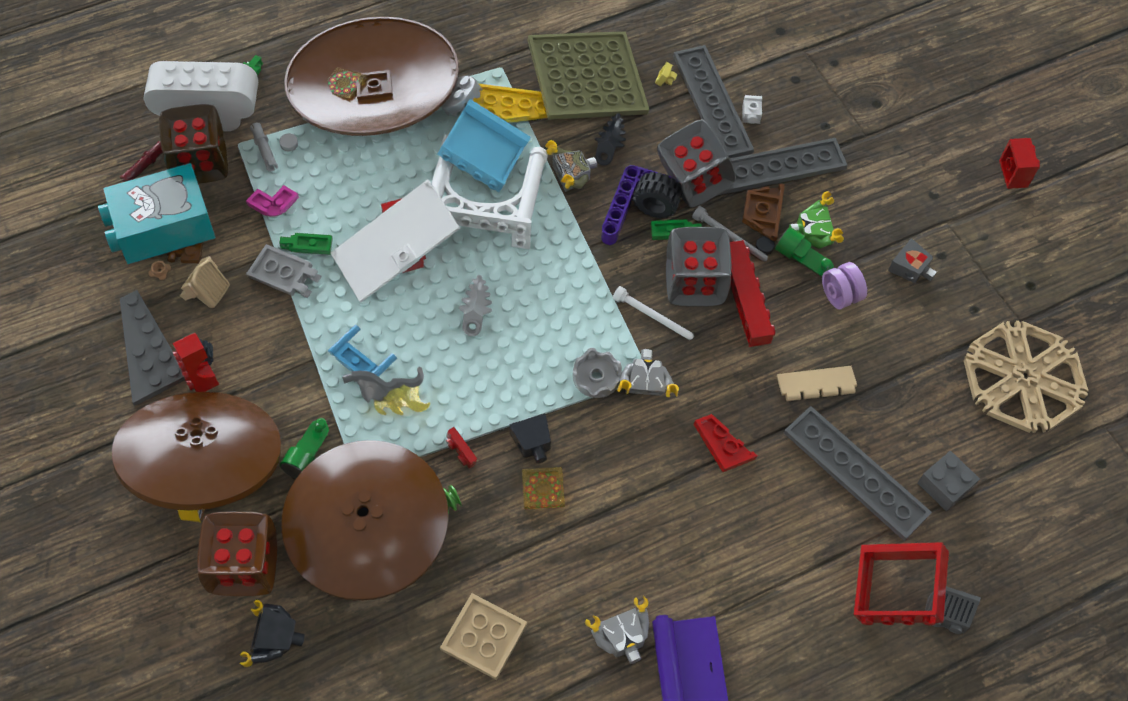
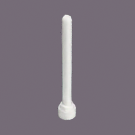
(622, 295)

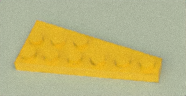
(512, 103)

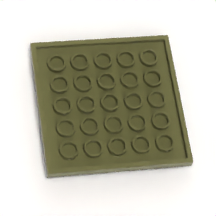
(587, 75)

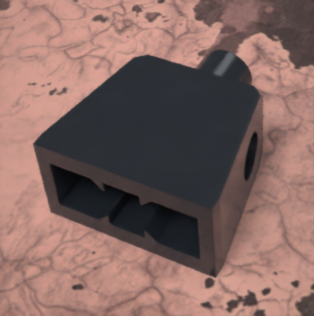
(532, 437)

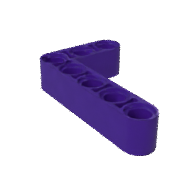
(628, 182)

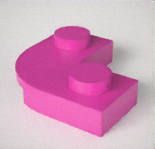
(273, 205)

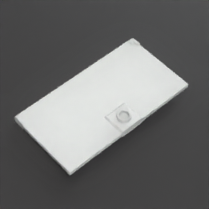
(395, 240)

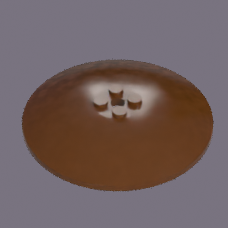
(370, 553)

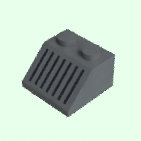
(958, 610)

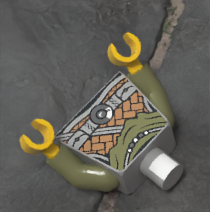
(570, 166)

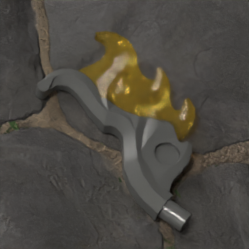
(392, 394)

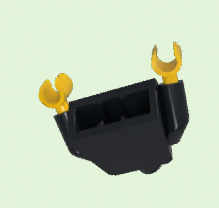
(272, 634)

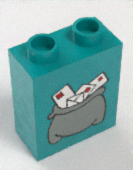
(156, 214)

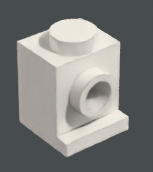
(752, 109)

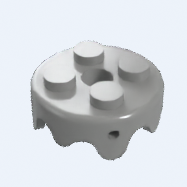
(465, 89)
(599, 362)

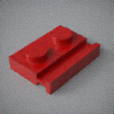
(456, 442)

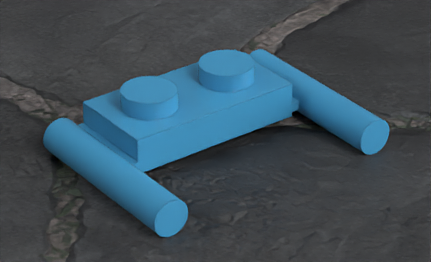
(354, 359)

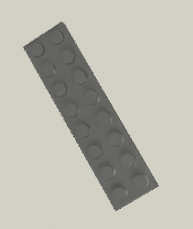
(713, 99)
(786, 164)
(857, 473)

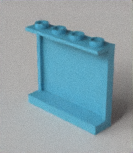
(483, 145)

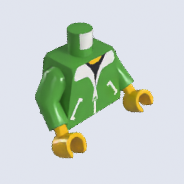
(817, 224)

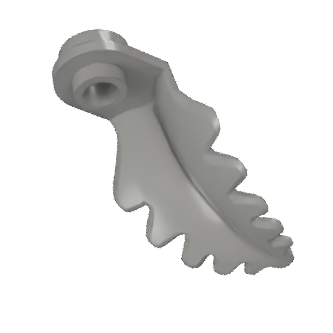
(475, 306)

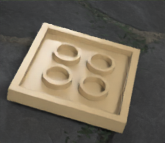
(483, 636)

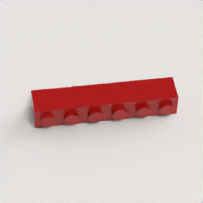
(748, 297)

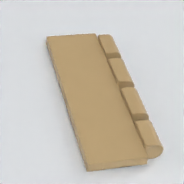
(813, 381)

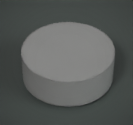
(288, 142)

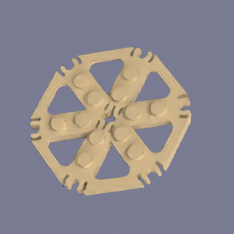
(1037, 382)

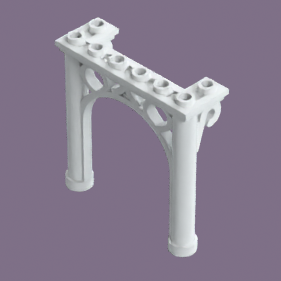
(479, 214)

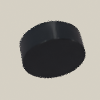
(765, 245)

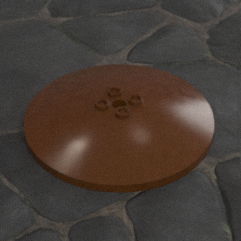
(174, 470)

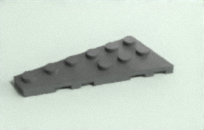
(148, 353)

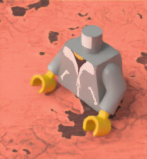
(647, 377)
(623, 632)

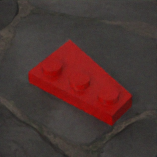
(722, 445)

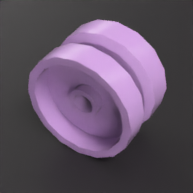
(844, 285)

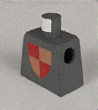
(913, 263)

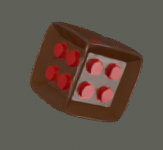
(237, 554)

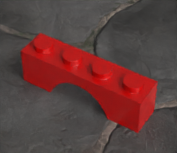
(190, 360)

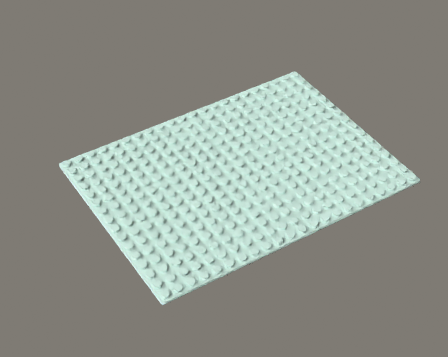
(544, 298)

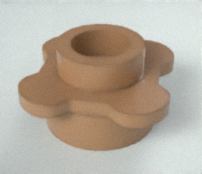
(159, 265)

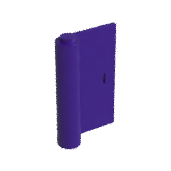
(685, 657)

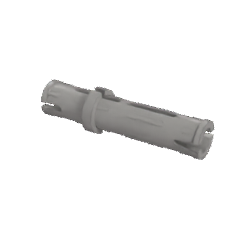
(261, 141)

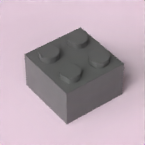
(948, 481)

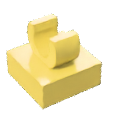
(666, 75)

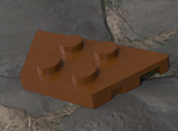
(763, 210)

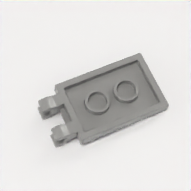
(283, 271)

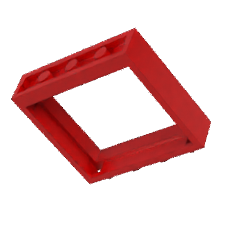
(903, 551)

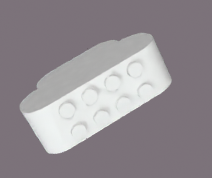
(225, 85)

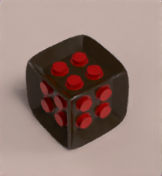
(194, 137)

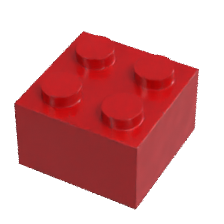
(1019, 163)

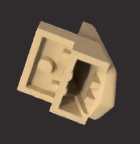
(205, 283)

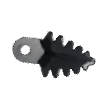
(610, 139)

